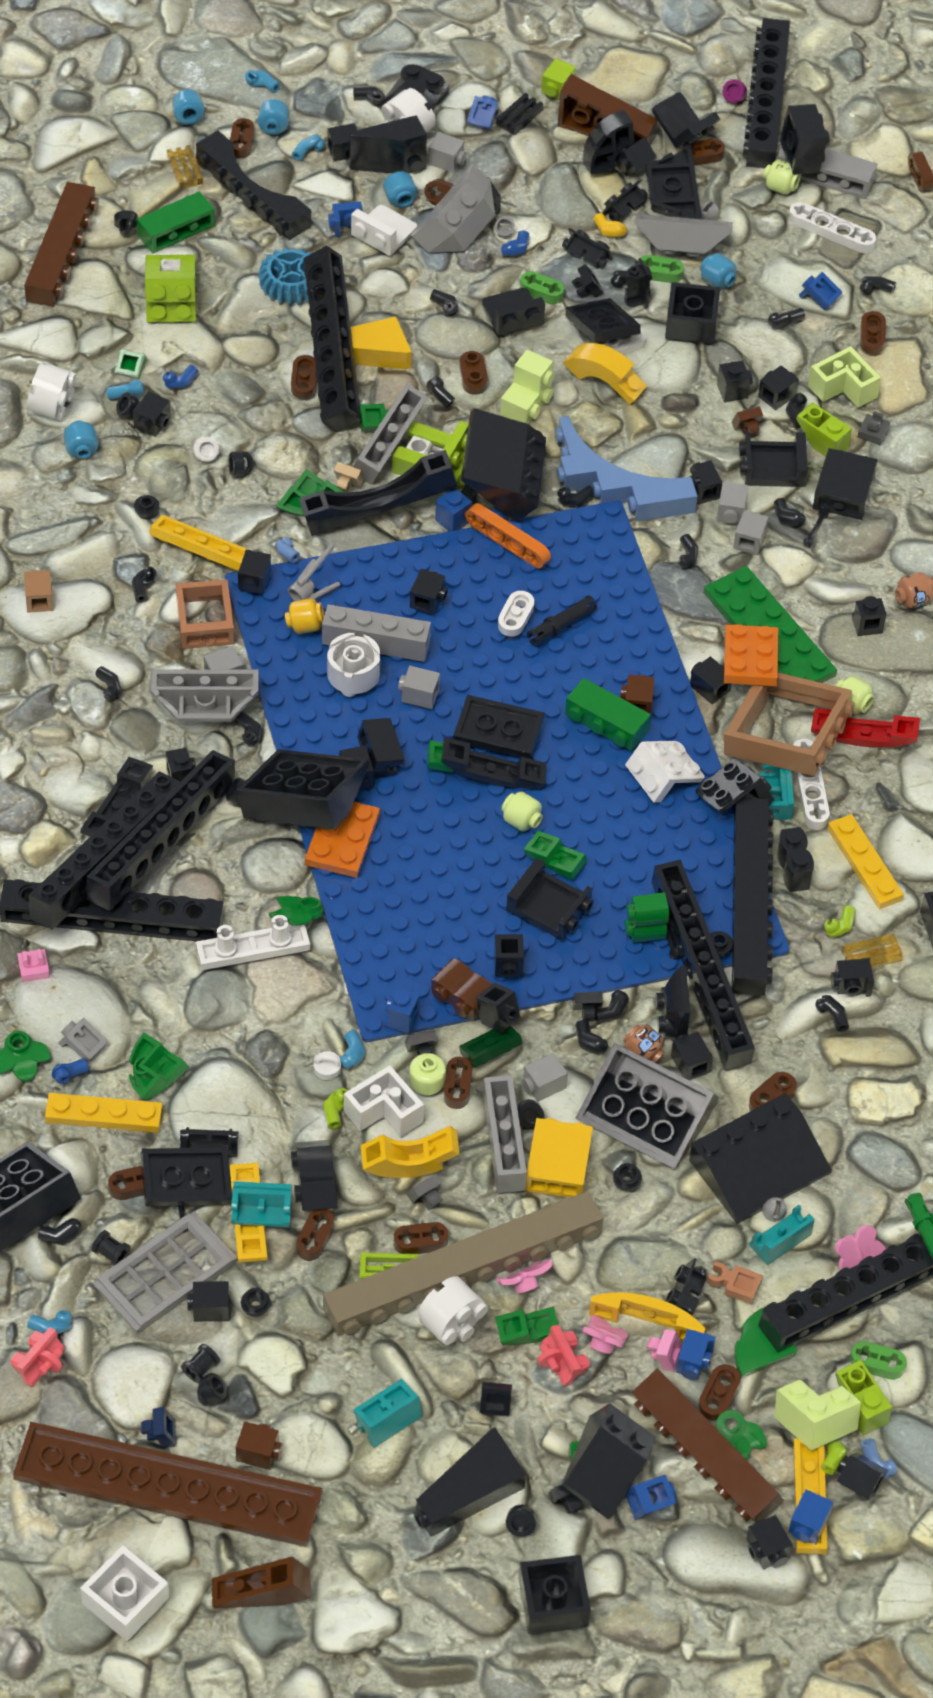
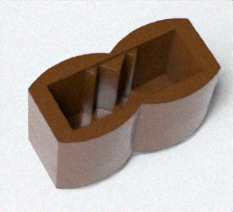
(459, 987)

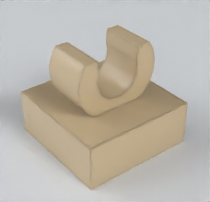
(348, 477)

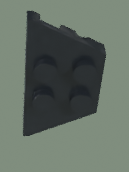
(674, 185)

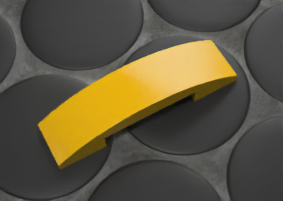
(249, 1238)
(610, 1305)

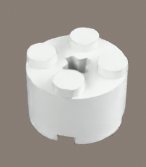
(409, 104)
(51, 391)
(353, 664)
(452, 1311)

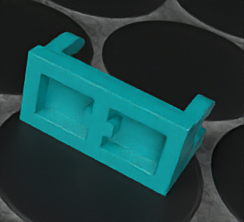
(781, 791)
(261, 1204)
(782, 1236)
(388, 1412)

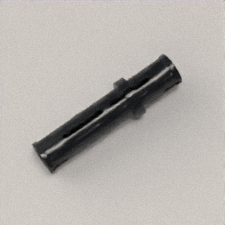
(553, 625)

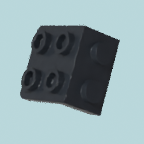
(681, 121)
(514, 311)
(731, 785)

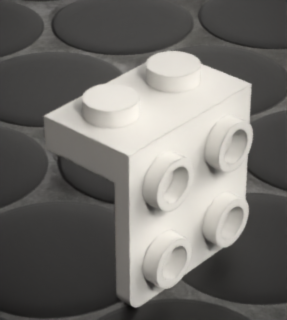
(382, 228)
(661, 765)

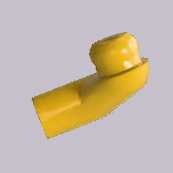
(609, 228)

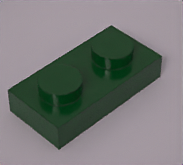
(490, 1045)

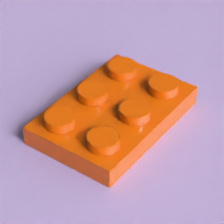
(751, 655)
(344, 847)

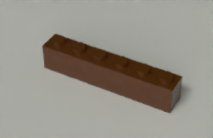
(61, 244)
(707, 1447)

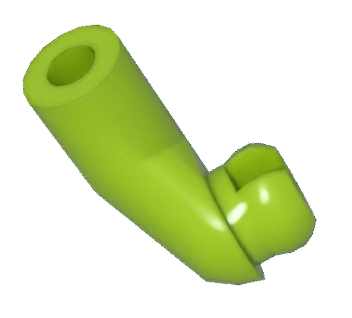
(844, 925)
(332, 1108)
(835, 1453)

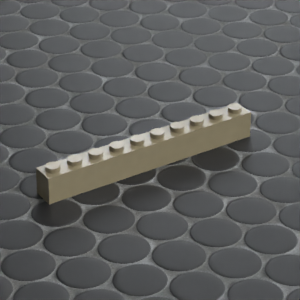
(470, 1259)

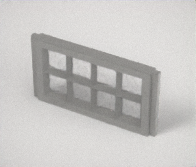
(164, 1271)

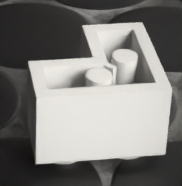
(385, 1097)

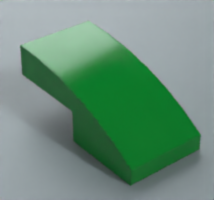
(557, 857)
(528, 1328)

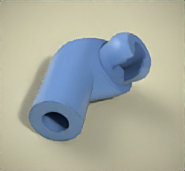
(286, 550)
(870, 1451)

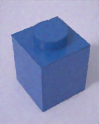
(451, 510)
(810, 1517)

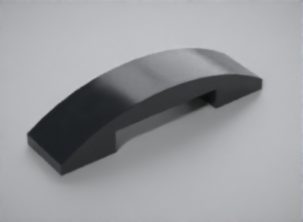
(491, 769)
(130, 780)

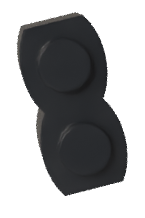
(795, 859)

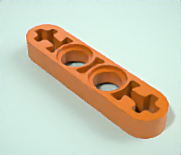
(508, 535)

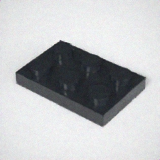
(603, 320)
(499, 726)
(186, 1176)

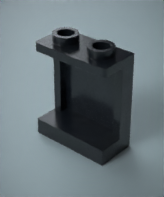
(774, 462)
(845, 483)
(548, 901)

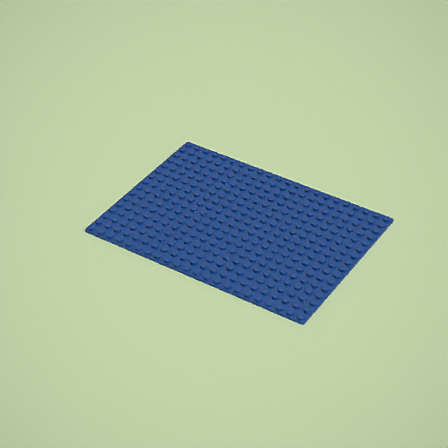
(441, 844)

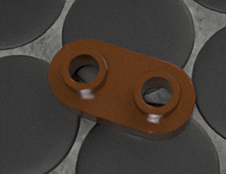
(872, 332)
(473, 372)
(303, 377)
(771, 1089)
(719, 1394)

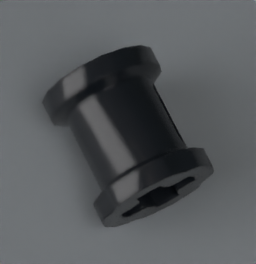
(110, 1247)
(200, 1363)

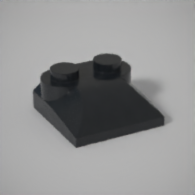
(426, 82)
(674, 1005)

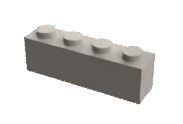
(842, 173)
(390, 432)
(393, 634)
(504, 1134)

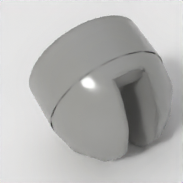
(712, 213)
(503, 231)
(769, 1208)

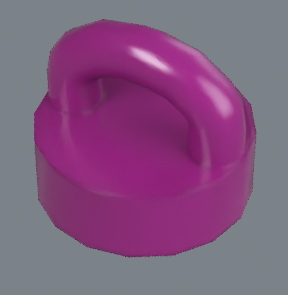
(734, 91)

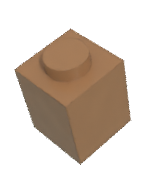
(38, 591)

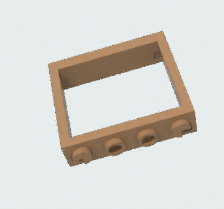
(782, 755)

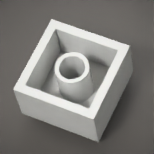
(124, 1593)

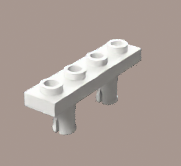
(253, 945)

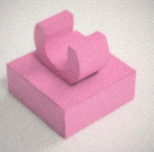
(33, 965)
(666, 1349)

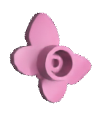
(857, 1247)
(525, 1279)
(603, 1336)

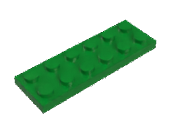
(749, 603)

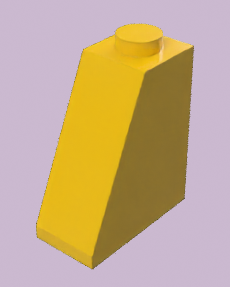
(381, 345)

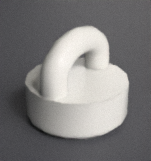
(206, 448)
(327, 1065)

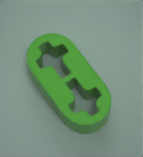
(661, 268)
(542, 287)
(879, 1359)

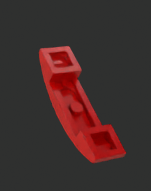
(872, 733)

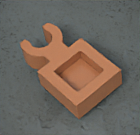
(739, 1284)

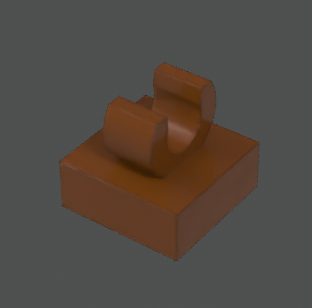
(748, 420)

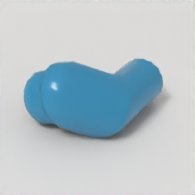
(262, 79)
(302, 148)
(134, 387)
(355, 1052)
(60, 1323)

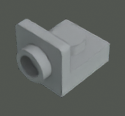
(82, 1038)

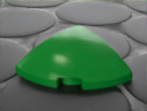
(305, 485)
(153, 1067)
(754, 1350)

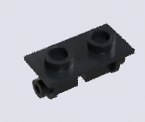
(630, 195)
(580, 242)
(638, 284)
(210, 1139)
(687, 1280)

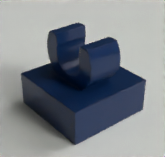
(160, 1428)

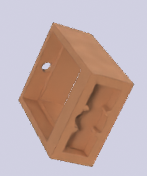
(218, 632)

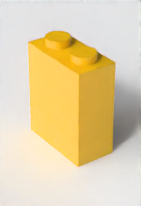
(558, 1158)

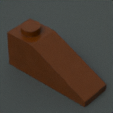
(263, 1585)

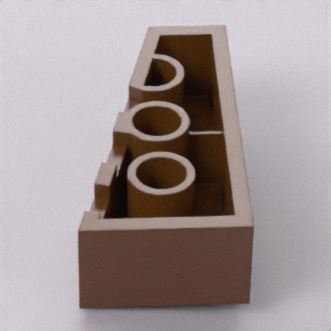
(585, 106)

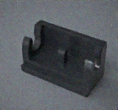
(381, 745)

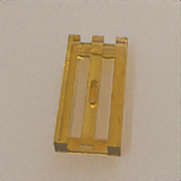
(181, 155)
(877, 956)

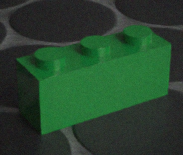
(176, 222)
(607, 714)

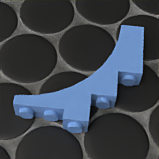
(645, 495)

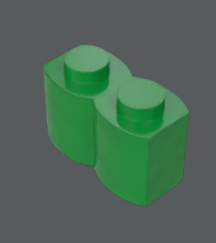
(647, 918)

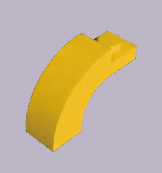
(608, 365)
(409, 1158)

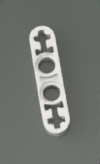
(833, 225)
(812, 784)

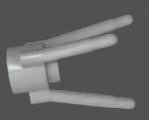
(304, 587)

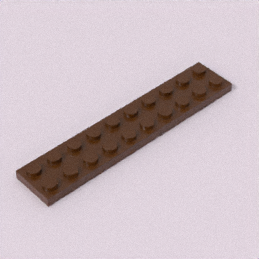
(168, 1484)

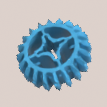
(291, 280)

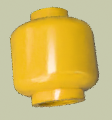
(305, 616)

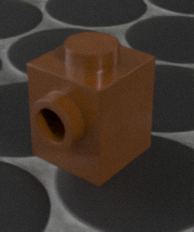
(639, 691)
(258, 1445)

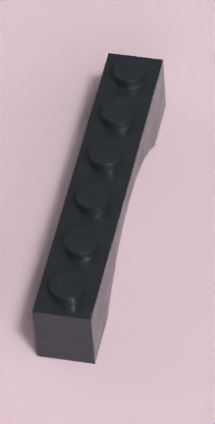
(283, 212)
(335, 509)

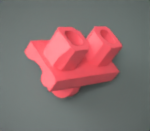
(559, 1355)
(41, 1358)

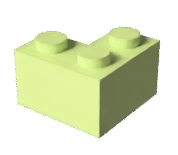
(847, 374)
(530, 388)
(815, 1417)

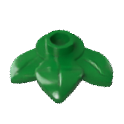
(298, 909)
(23, 1059)
(744, 1436)

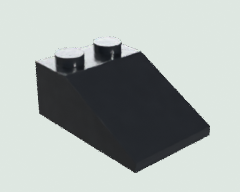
(389, 147)
(607, 1459)

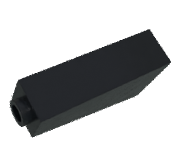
(470, 1485)

